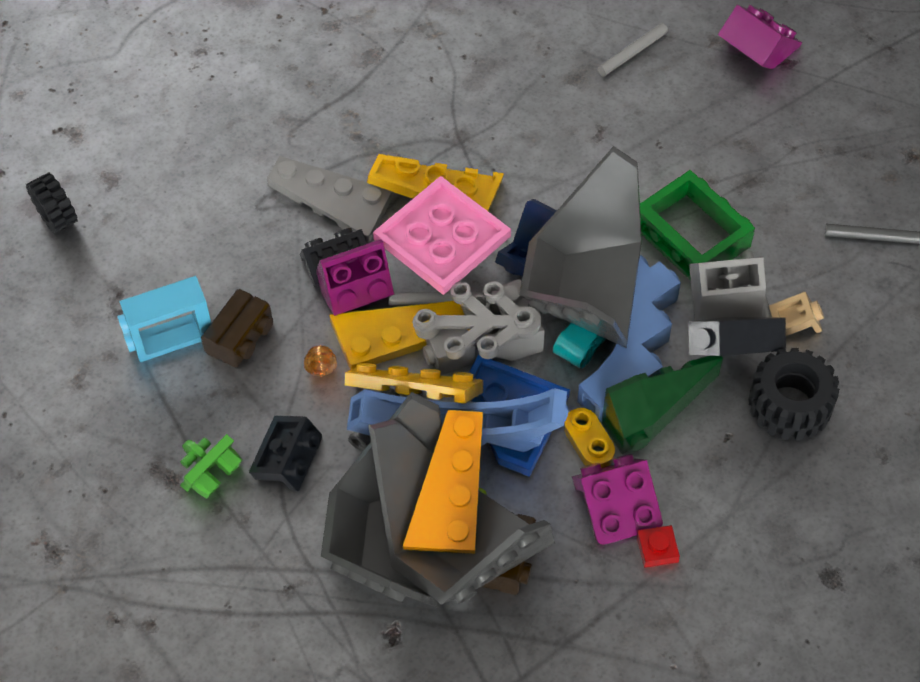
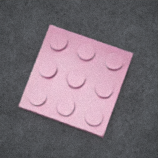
(442, 234)

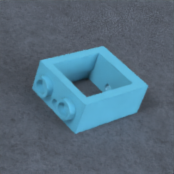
(159, 306)

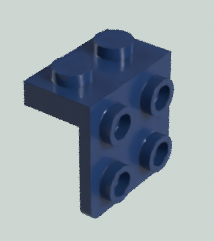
(532, 220)

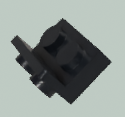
(318, 249)
(287, 451)

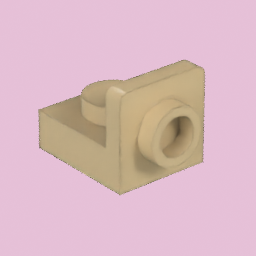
(799, 313)

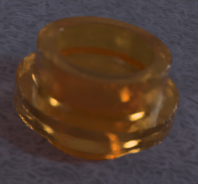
(320, 361)

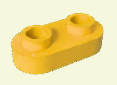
(587, 436)

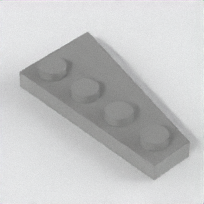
(337, 196)

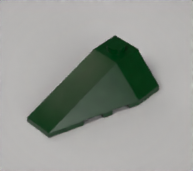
(645, 405)

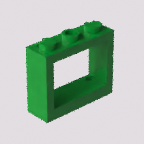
(675, 246)

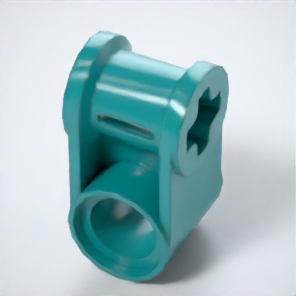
(577, 345)

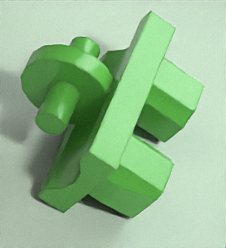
(199, 476)

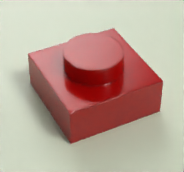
(658, 546)

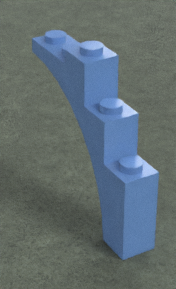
(648, 331)
(505, 423)

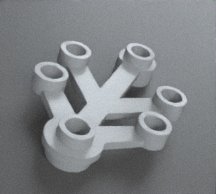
(480, 322)

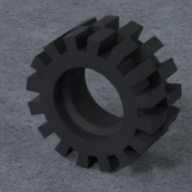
(51, 202)

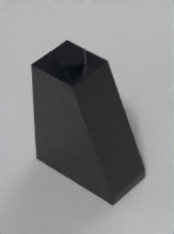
(736, 335)

